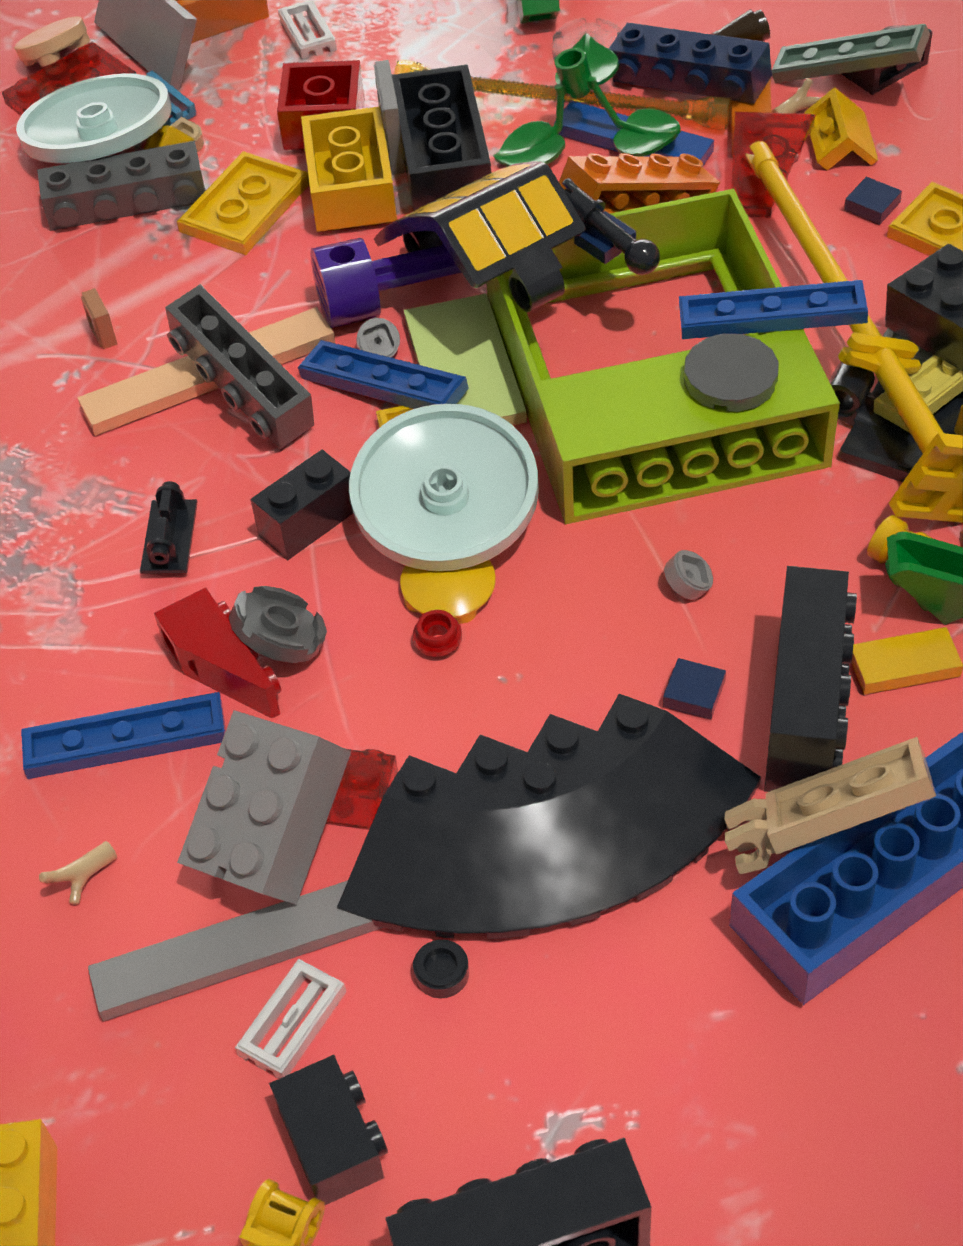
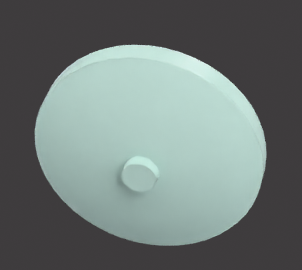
(94, 118)
(444, 487)

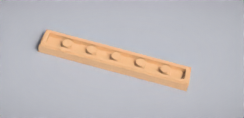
(180, 380)

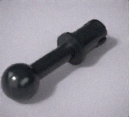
(640, 255)

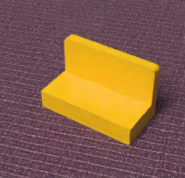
(839, 130)

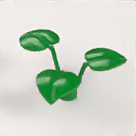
(577, 73)

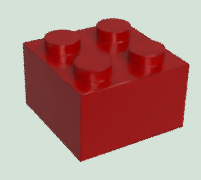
(315, 90)

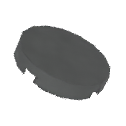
(731, 372)
(277, 624)

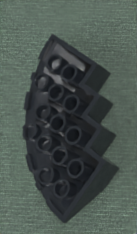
(546, 829)

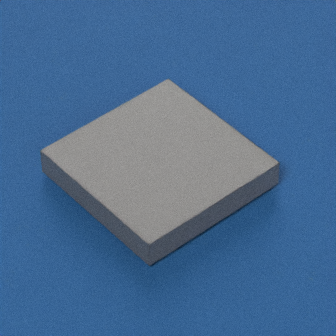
(390, 115)

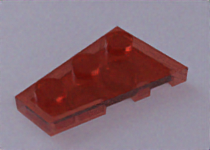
(77, 66)
(785, 138)

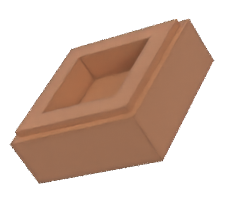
(98, 318)

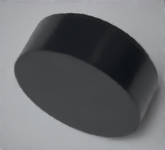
(441, 968)

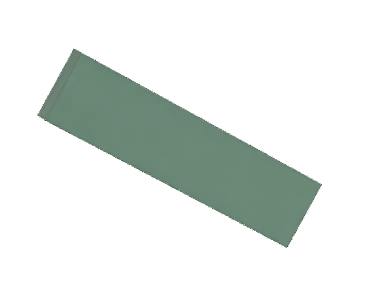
(851, 53)

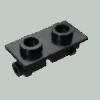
(169, 531)

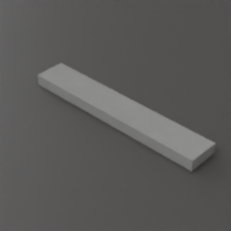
(223, 951)

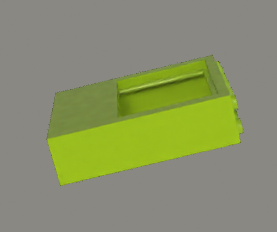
(633, 429)

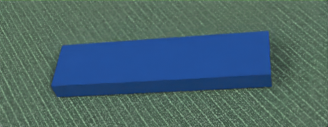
(596, 128)
(773, 309)
(381, 376)
(123, 735)

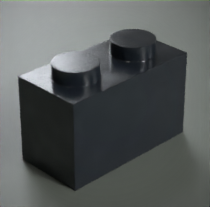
(303, 504)
(328, 1130)

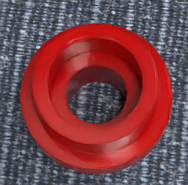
(437, 623)

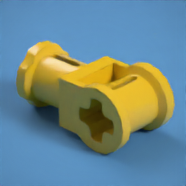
(281, 1218)

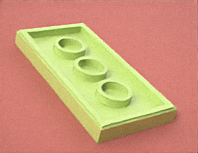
(466, 341)

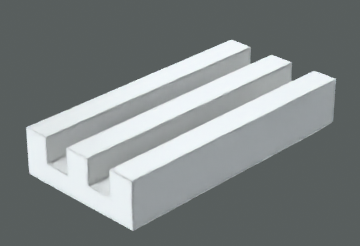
(312, 43)
(266, 1058)

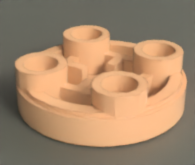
(46, 42)

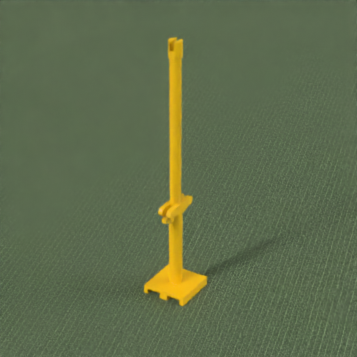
(936, 481)

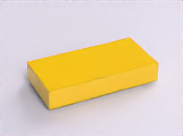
(906, 660)

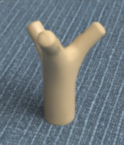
(798, 101)
(81, 870)

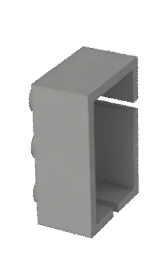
(265, 807)

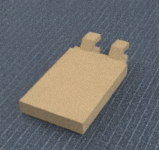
(828, 803)

